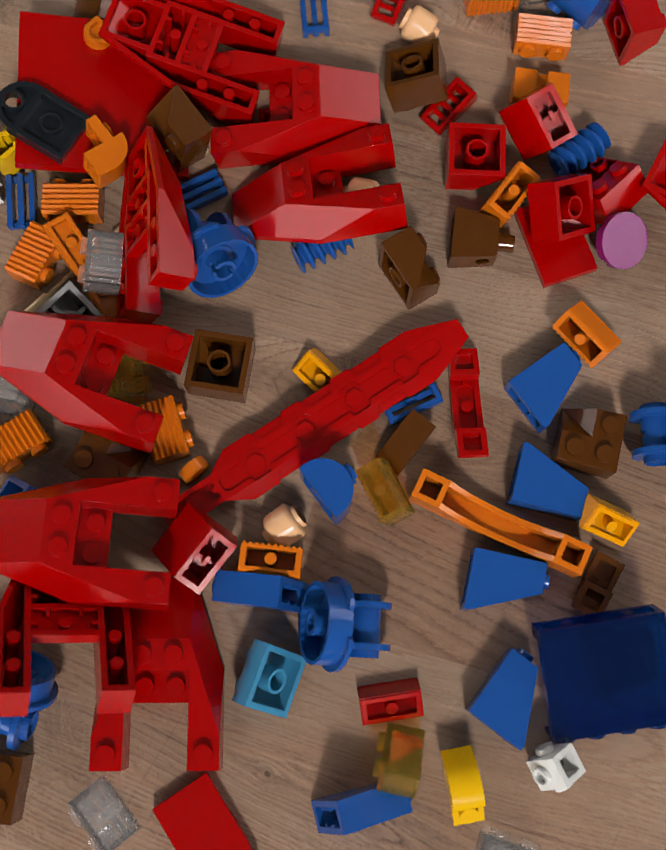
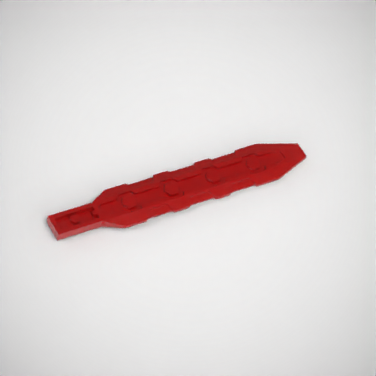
(327, 416)

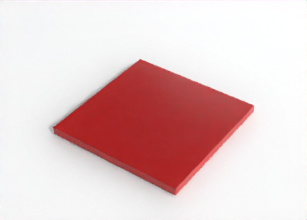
(90, 79)

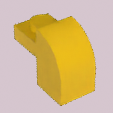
(463, 785)

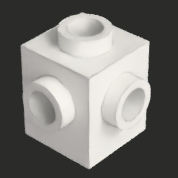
(555, 766)

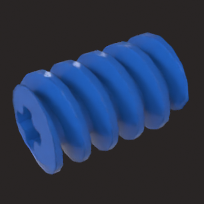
(579, 150)
(309, 252)

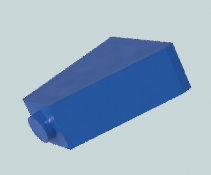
(544, 385)
(545, 486)
(501, 578)
(258, 590)
(507, 697)
(357, 809)

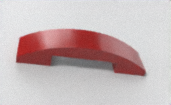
(466, 405)

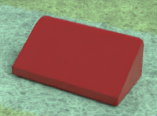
(390, 701)

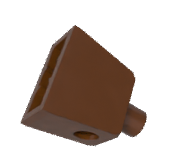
(476, 239)

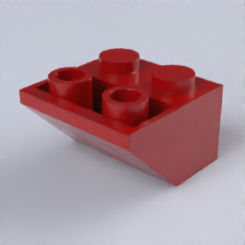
(538, 121)
(614, 186)
(194, 547)

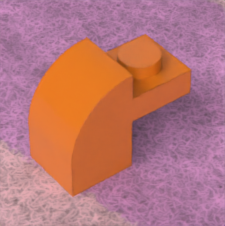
(108, 157)

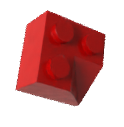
(633, 27)
(474, 155)
(561, 208)

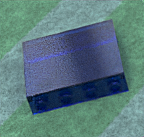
(603, 672)

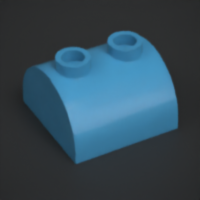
(269, 679)

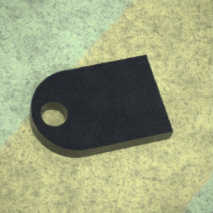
(42, 119)

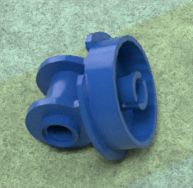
(222, 253)
(653, 425)
(339, 624)
(43, 694)

